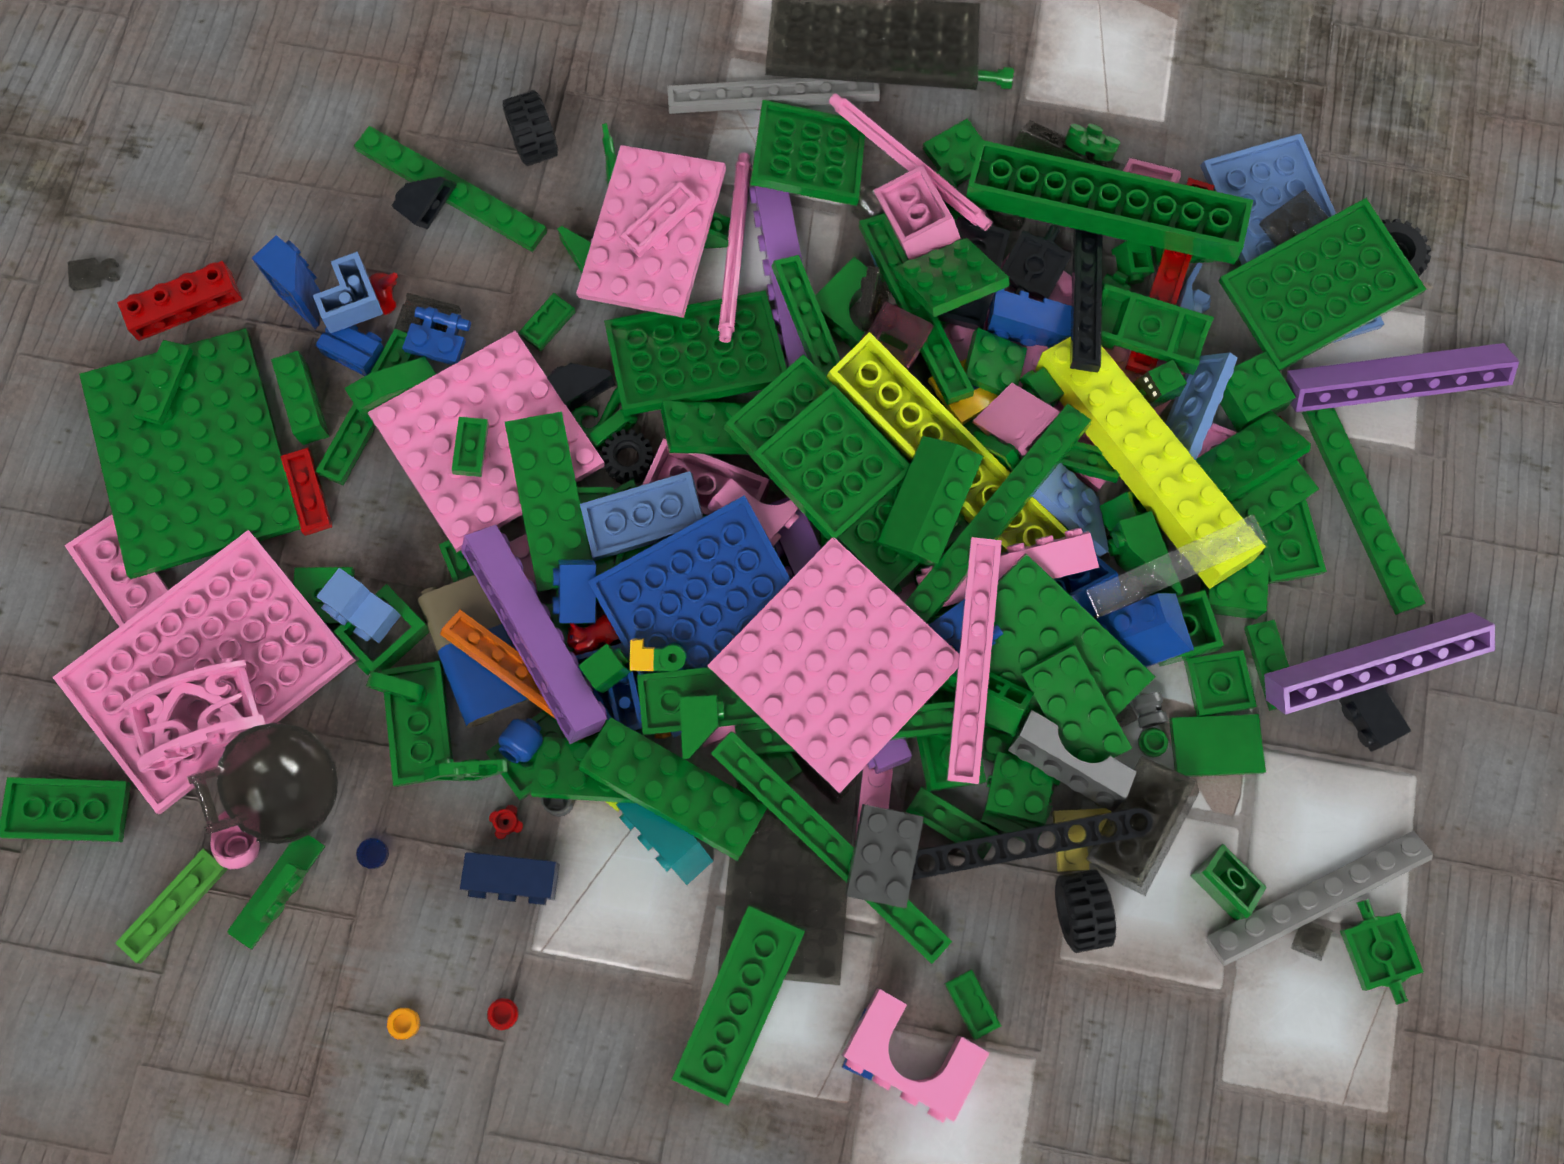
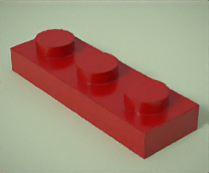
(306, 491)

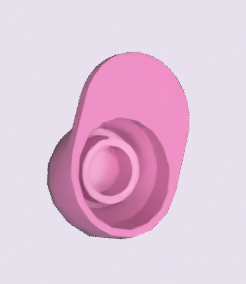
(233, 847)

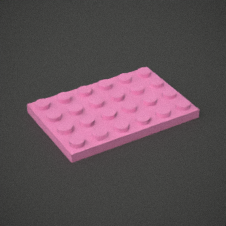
(666, 272)

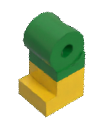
(656, 658)

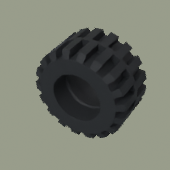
(530, 127)
(1410, 243)
(1085, 911)

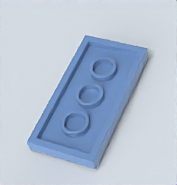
(1196, 406)
(640, 515)

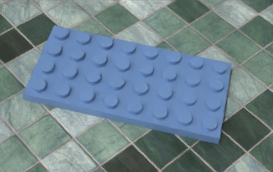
(1271, 177)

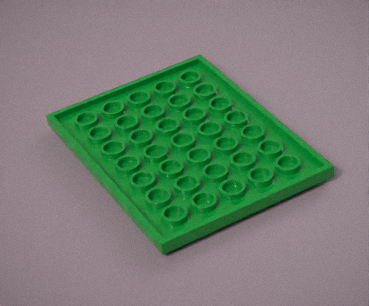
(201, 474)

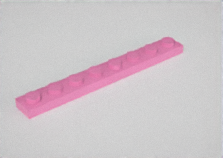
(974, 661)

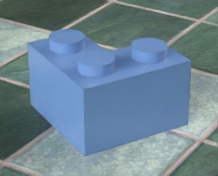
(351, 300)
(352, 602)

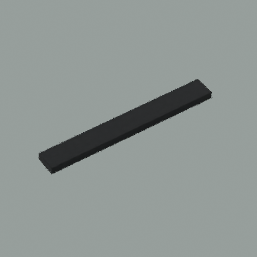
(1086, 301)

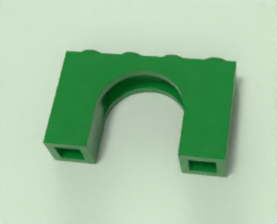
(838, 298)

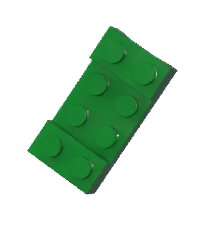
(1153, 327)

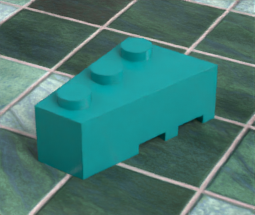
(675, 846)

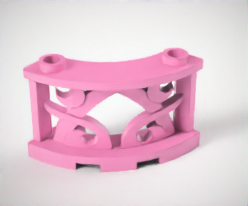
(161, 751)

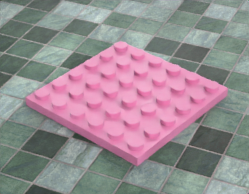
(492, 385)
(836, 664)

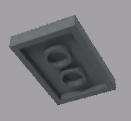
(884, 856)

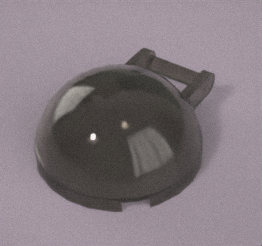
(272, 783)

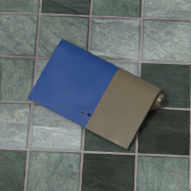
(474, 687)

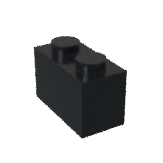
(1374, 717)

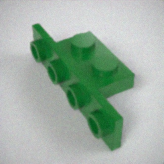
(275, 890)

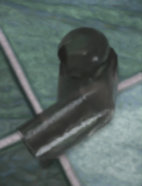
(1007, 222)

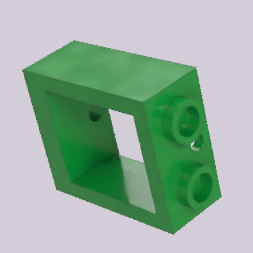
(397, 649)

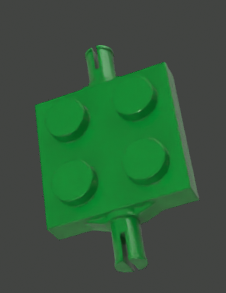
(1381, 951)

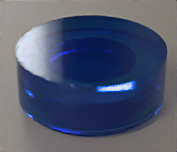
(372, 853)

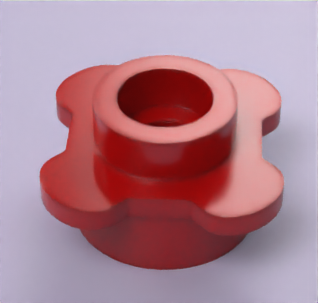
(498, 817)

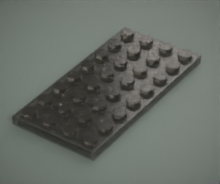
(876, 41)
(793, 882)

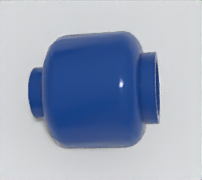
(520, 740)

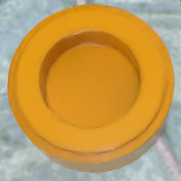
(403, 1023)

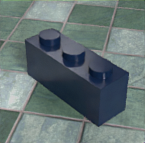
(509, 878)

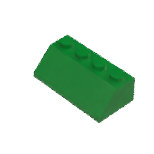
(930, 500)

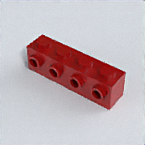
(179, 300)

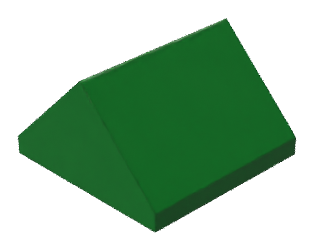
(1229, 883)

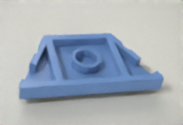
(1073, 505)

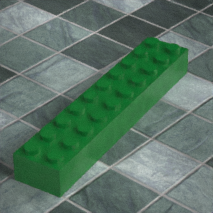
(1109, 202)

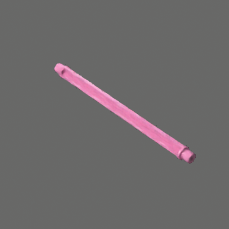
(909, 160)
(734, 249)

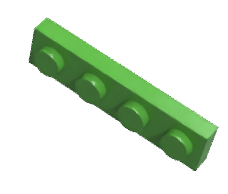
(171, 906)

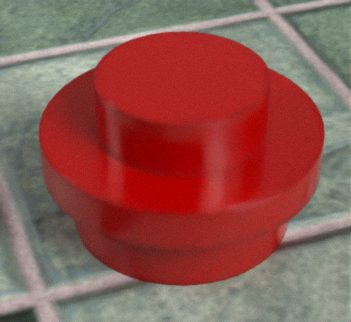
(503, 1014)

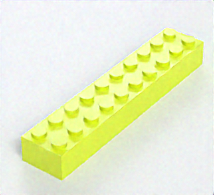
(907, 411)
(1147, 455)

